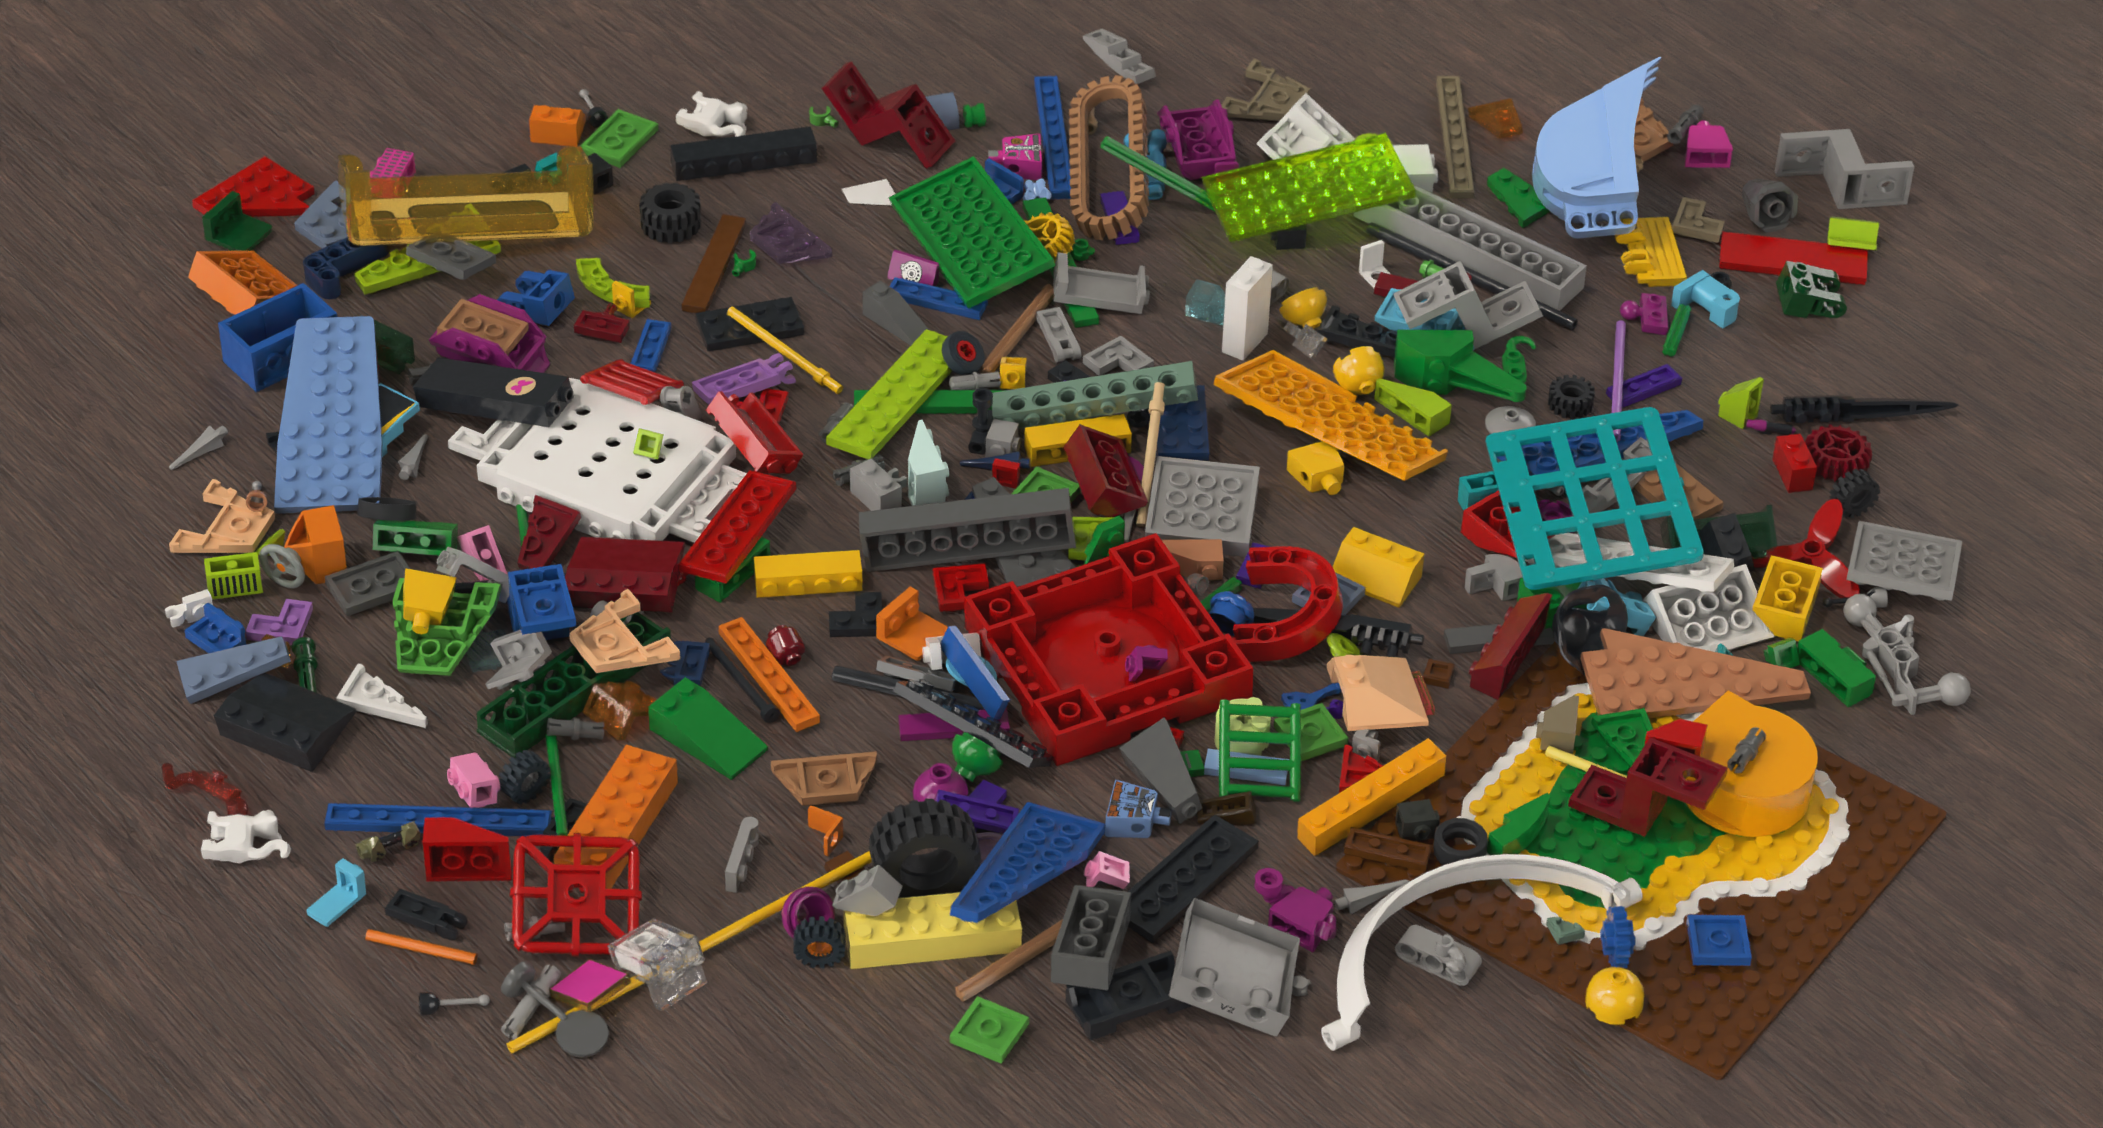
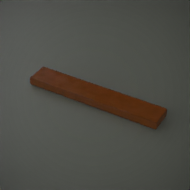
(714, 264)

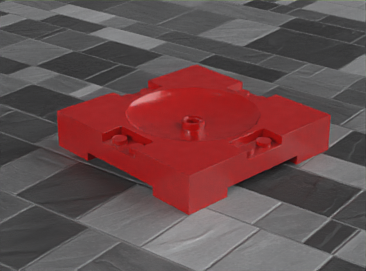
(1068, 642)

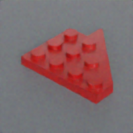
(264, 191)

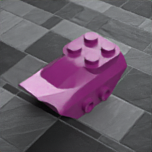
(1199, 138)
(463, 346)

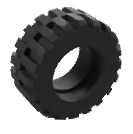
(923, 827)

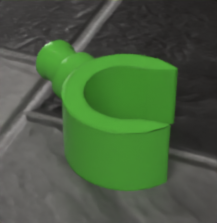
(824, 119)

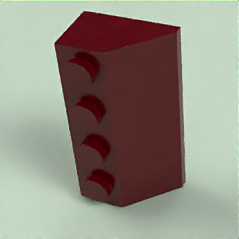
(1104, 472)
(1510, 645)

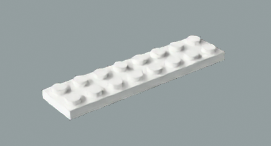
(1703, 575)

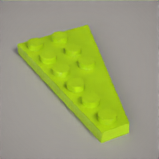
(402, 268)

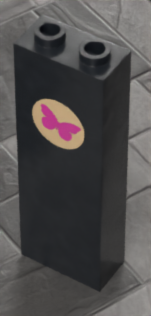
(493, 392)

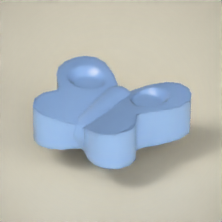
(1036, 190)

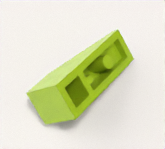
(1414, 405)

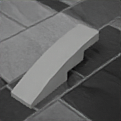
(1115, 54)

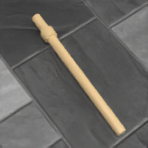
(1156, 409)

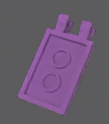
(745, 378)

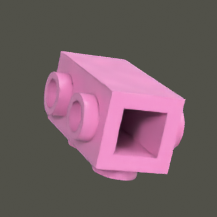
(473, 780)

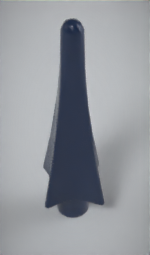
(986, 463)

